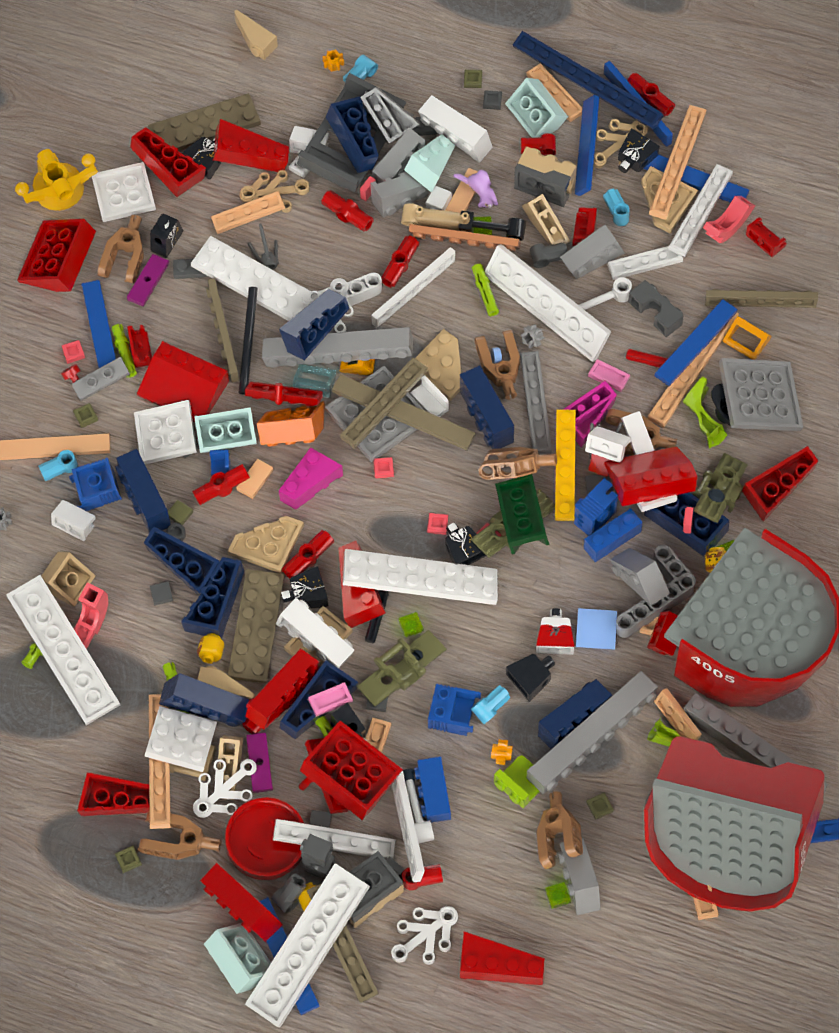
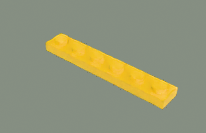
(565, 465)

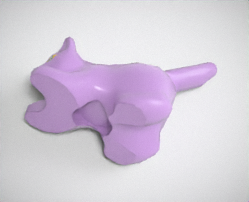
(481, 185)

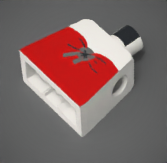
(555, 634)

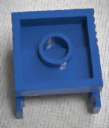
(96, 484)
(595, 508)
(452, 709)

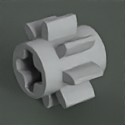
(532, 336)
(5, 519)

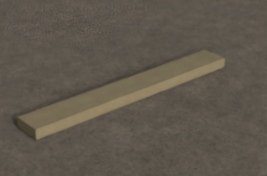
(407, 414)

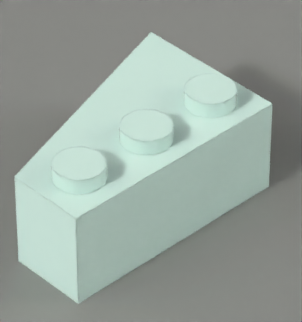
(430, 161)

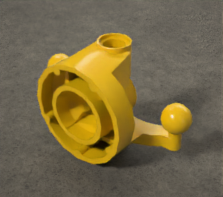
(62, 192)

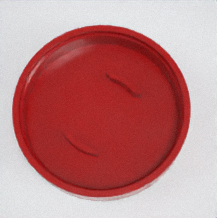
(251, 839)

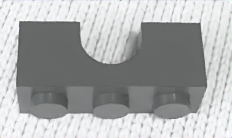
(646, 297)
(317, 856)

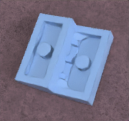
(596, 629)

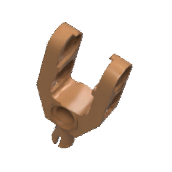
(116, 243)
(493, 371)
(614, 418)
(526, 463)
(554, 821)
(183, 849)

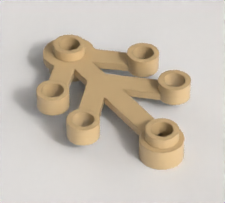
(617, 138)
(271, 188)

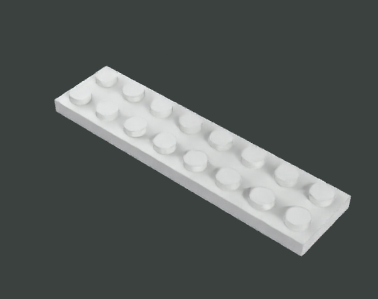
(242, 272)
(547, 303)
(420, 576)
(63, 650)
(307, 945)

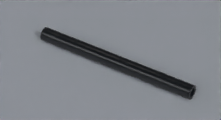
(248, 339)

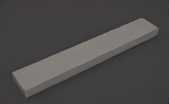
(535, 402)

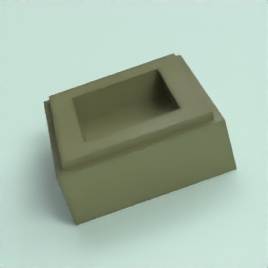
(473, 78)
(85, 415)
(180, 512)
(599, 806)
(128, 859)

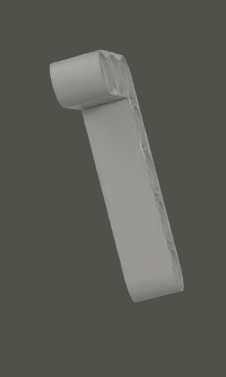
(665, 604)

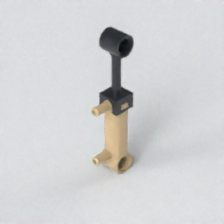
(458, 221)

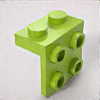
(514, 782)

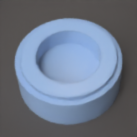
(496, 355)

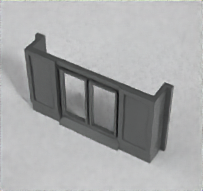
(331, 163)

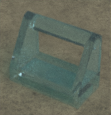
(304, 383)

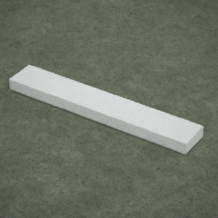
(700, 210)
(413, 287)
(408, 828)
(342, 840)

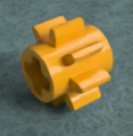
(333, 60)
(501, 752)

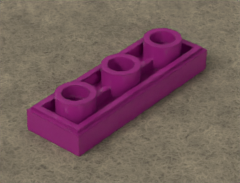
(152, 272)
(258, 752)

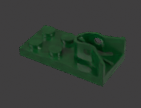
(521, 512)

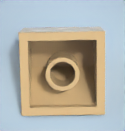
(67, 577)

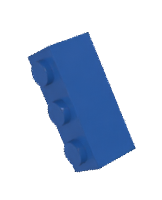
(612, 535)
(433, 790)

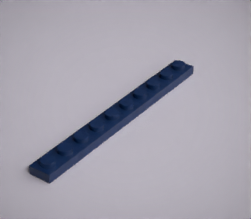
(588, 80)

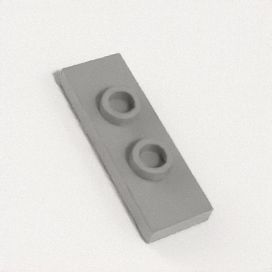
(100, 378)

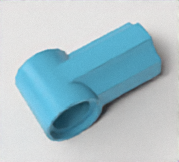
(363, 68)
(617, 206)
(57, 466)
(487, 706)

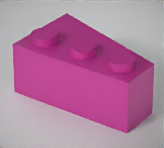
(591, 409)
(309, 477)

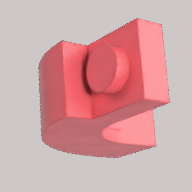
(730, 220)
(93, 612)

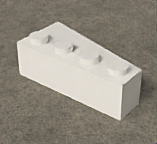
(456, 127)
(315, 633)

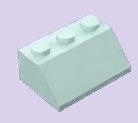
(536, 108)
(225, 430)
(238, 956)

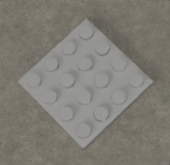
(760, 394)
(387, 432)

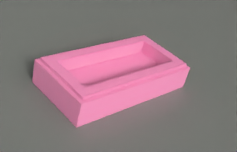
(604, 372)
(330, 699)

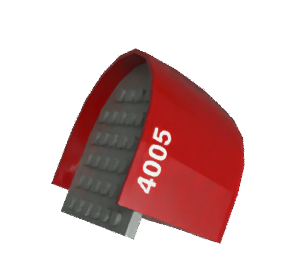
(756, 623)
(731, 825)

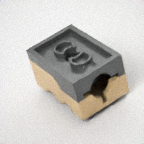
(545, 175)
(383, 884)

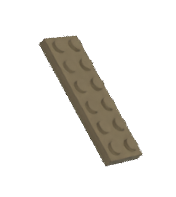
(189, 127)
(256, 626)

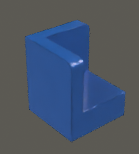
(219, 461)

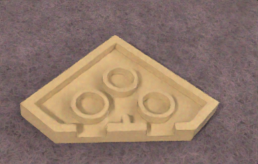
(682, 200)
(443, 363)
(268, 543)

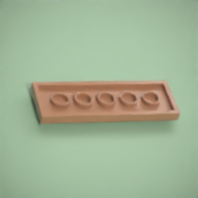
(457, 237)

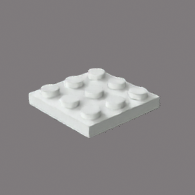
(123, 192)
(165, 432)
(180, 739)

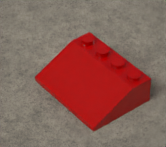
(57, 254)
(181, 377)
(652, 476)
(350, 770)

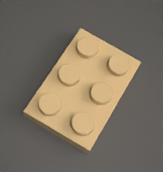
(330, 620)

